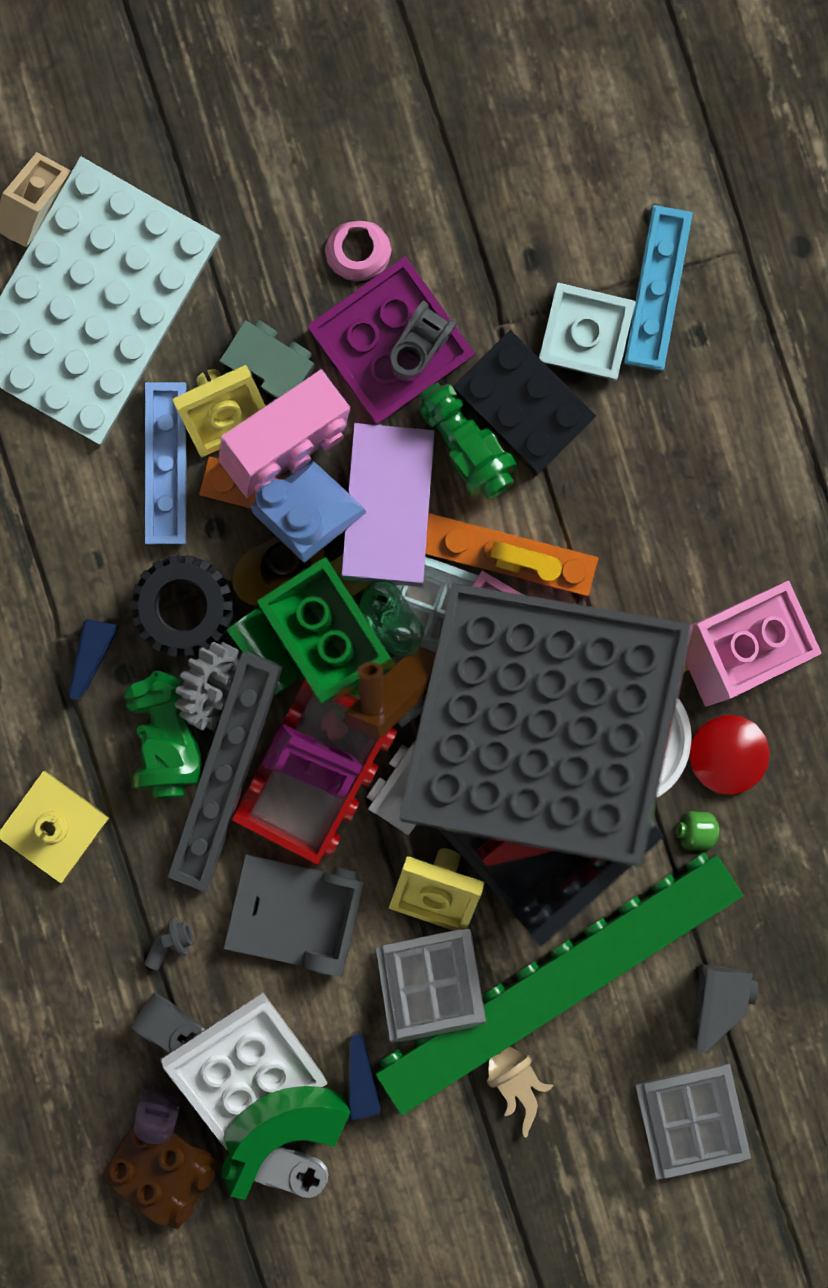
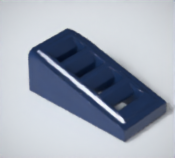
(92, 648)
(363, 1092)

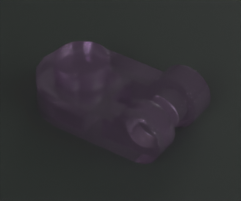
(157, 1115)

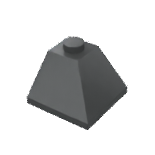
(720, 1003)

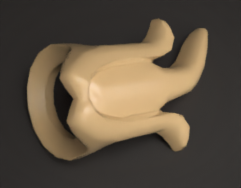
(514, 1077)

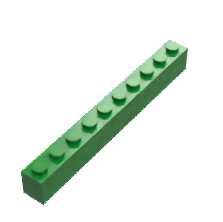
(562, 980)

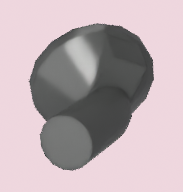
(175, 937)

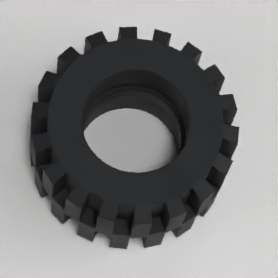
(148, 594)

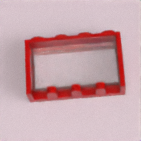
(299, 813)

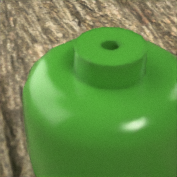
(698, 831)

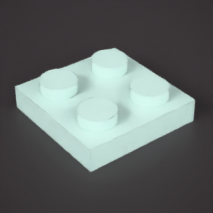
(587, 331)

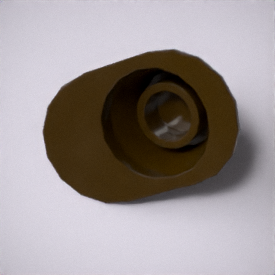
(267, 568)

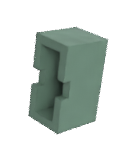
(268, 359)

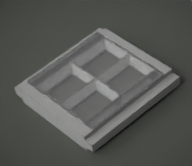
(430, 985)
(693, 1121)

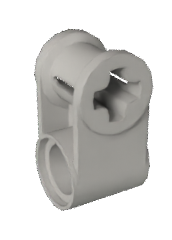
(282, 1171)

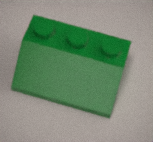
(324, 630)

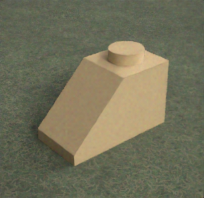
(30, 198)

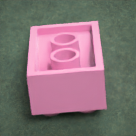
(749, 644)

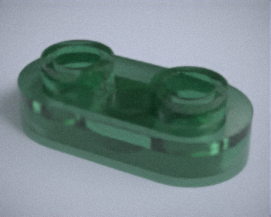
(389, 616)

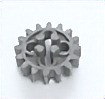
(201, 702)

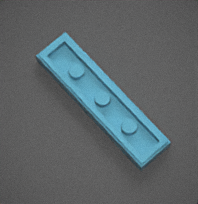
(658, 288)

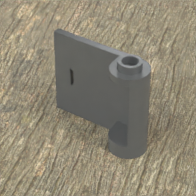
(300, 914)

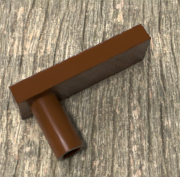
(390, 696)

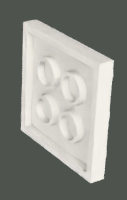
(240, 1063)

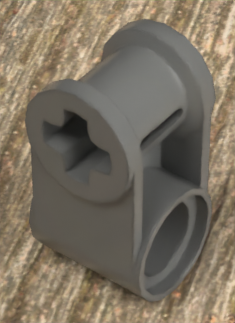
(425, 337)
(164, 1023)

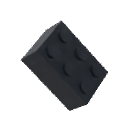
(523, 402)

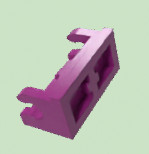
(312, 761)

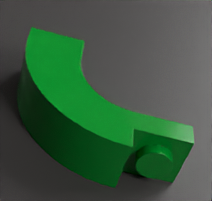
(277, 1119)

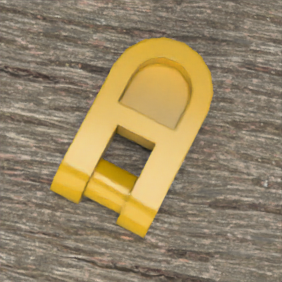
(513, 557)

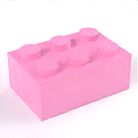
(284, 434)

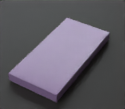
(393, 485)

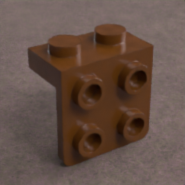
(162, 1177)

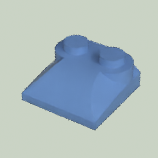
(306, 510)

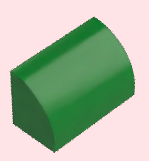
(259, 637)

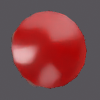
(729, 754)

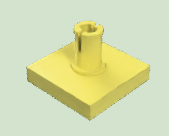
(218, 406)
(53, 826)
(437, 891)

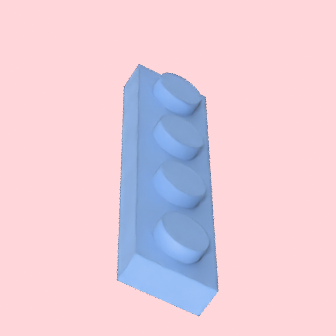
(165, 465)

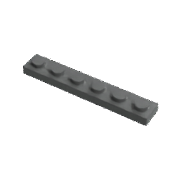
(225, 771)

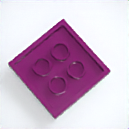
(366, 327)

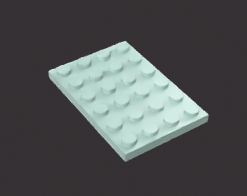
(96, 298)

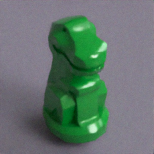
(472, 451)
(168, 746)

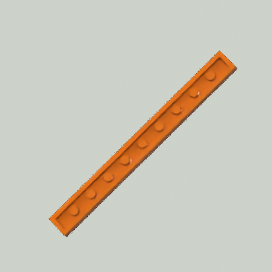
(447, 539)

